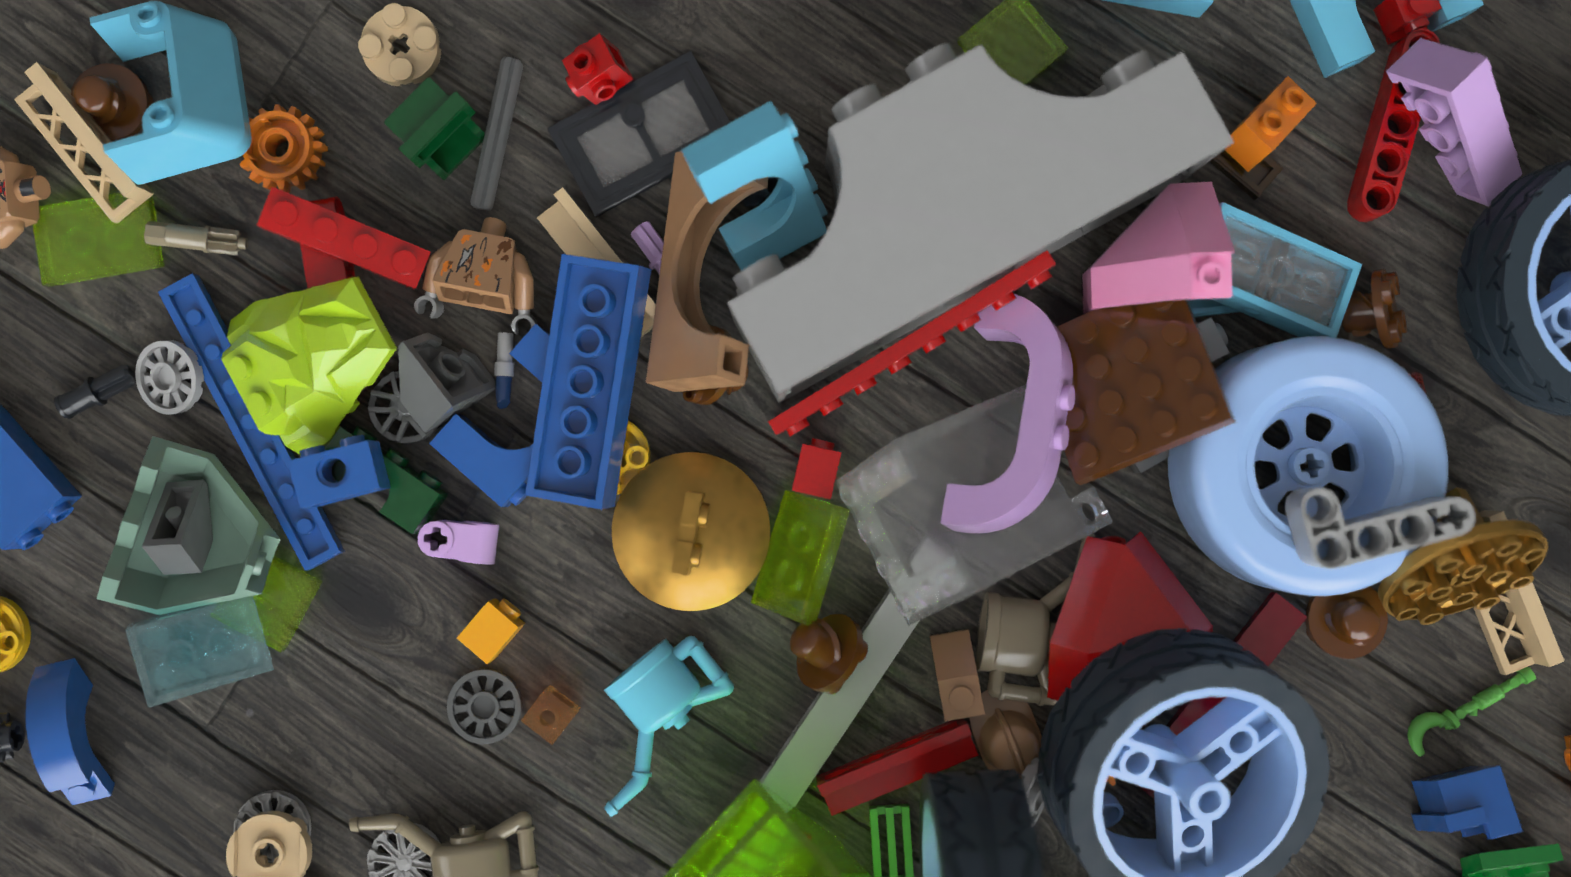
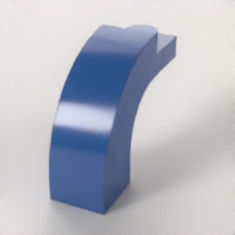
(59, 735)

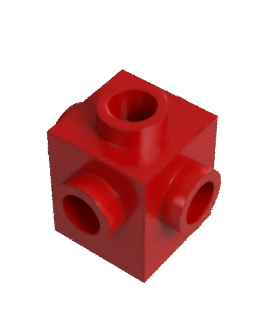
(596, 70)

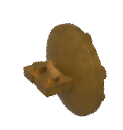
(691, 531)
(1464, 569)

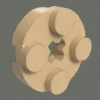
(392, 24)
(273, 827)

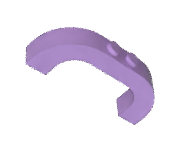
(1041, 429)

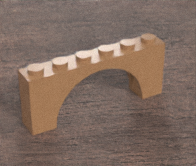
(683, 346)

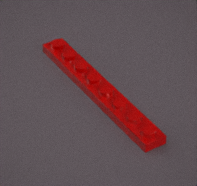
(927, 337)

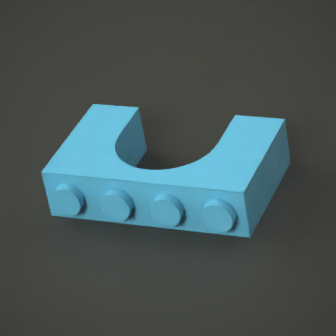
(1340, 37)
(755, 149)

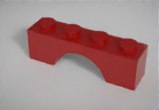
(343, 238)

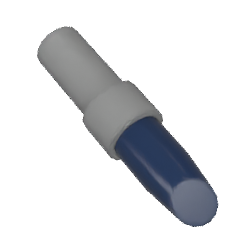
(504, 369)

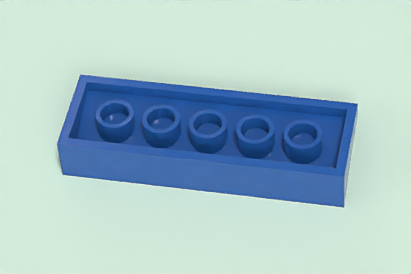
(588, 381)

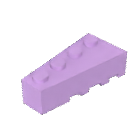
(1461, 117)

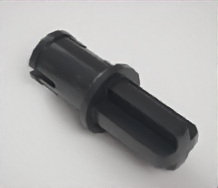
(94, 391)

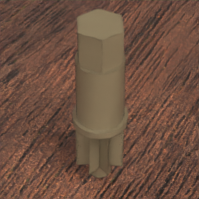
(205, 238)

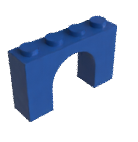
(489, 466)

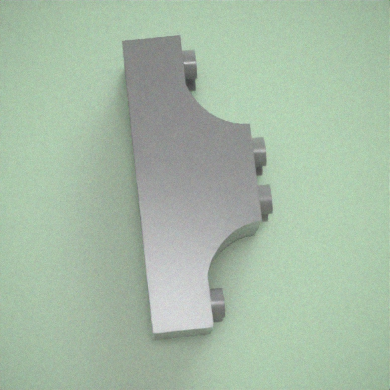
(958, 190)

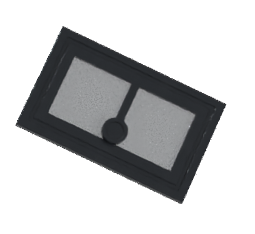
(634, 135)

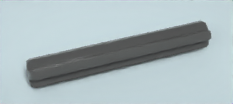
(496, 133)

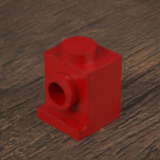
(1402, 17)

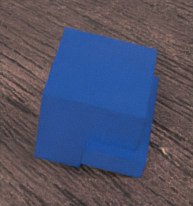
(1468, 801)

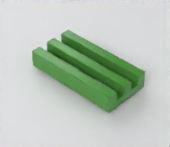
(889, 811)

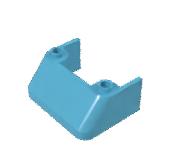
(208, 106)

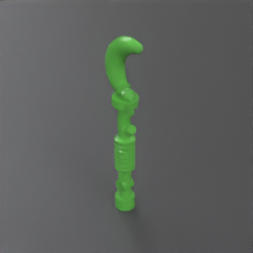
(1450, 720)

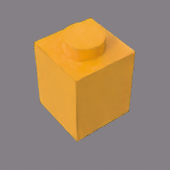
(492, 629)

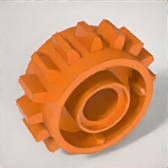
(299, 161)

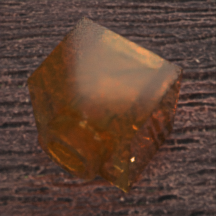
(562, 708)

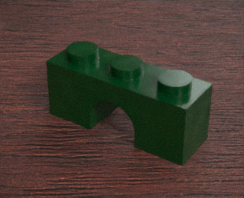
(412, 495)

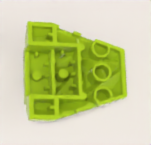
(307, 359)

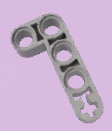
(1382, 527)

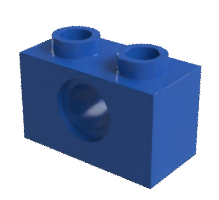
(314, 477)

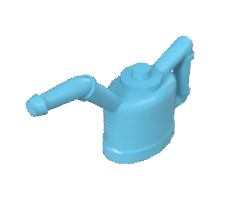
(659, 694)

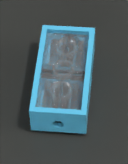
(1286, 277)

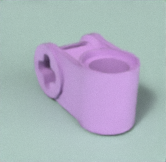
(466, 542)

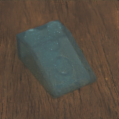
(198, 649)

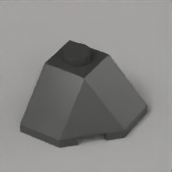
(439, 380)

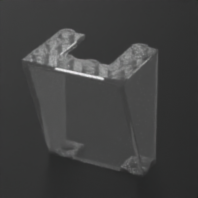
(901, 500)

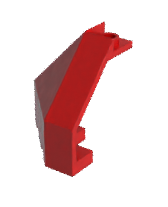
(1113, 597)

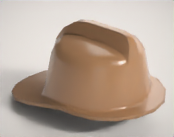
(1006, 734)

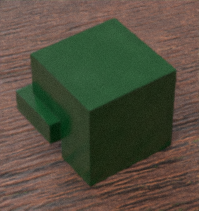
(435, 128)

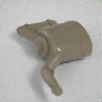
(1016, 640)
(469, 851)

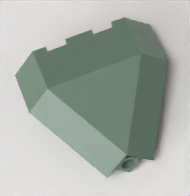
(240, 544)

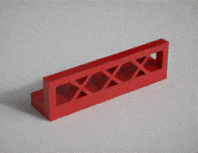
(896, 765)

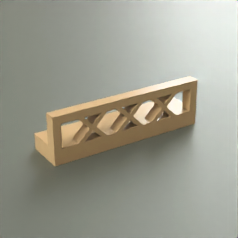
(89, 140)
(580, 238)
(1529, 620)

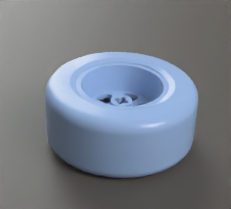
(1372, 407)

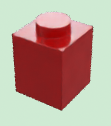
(817, 469)

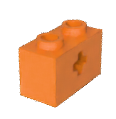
(1269, 123)

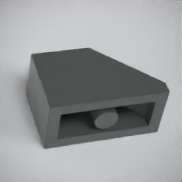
(181, 528)

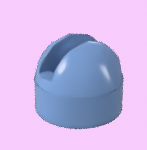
(1111, 810)

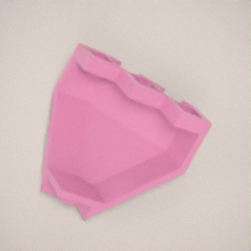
(1167, 253)

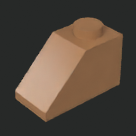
(957, 675)

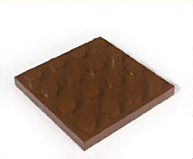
(1138, 386)

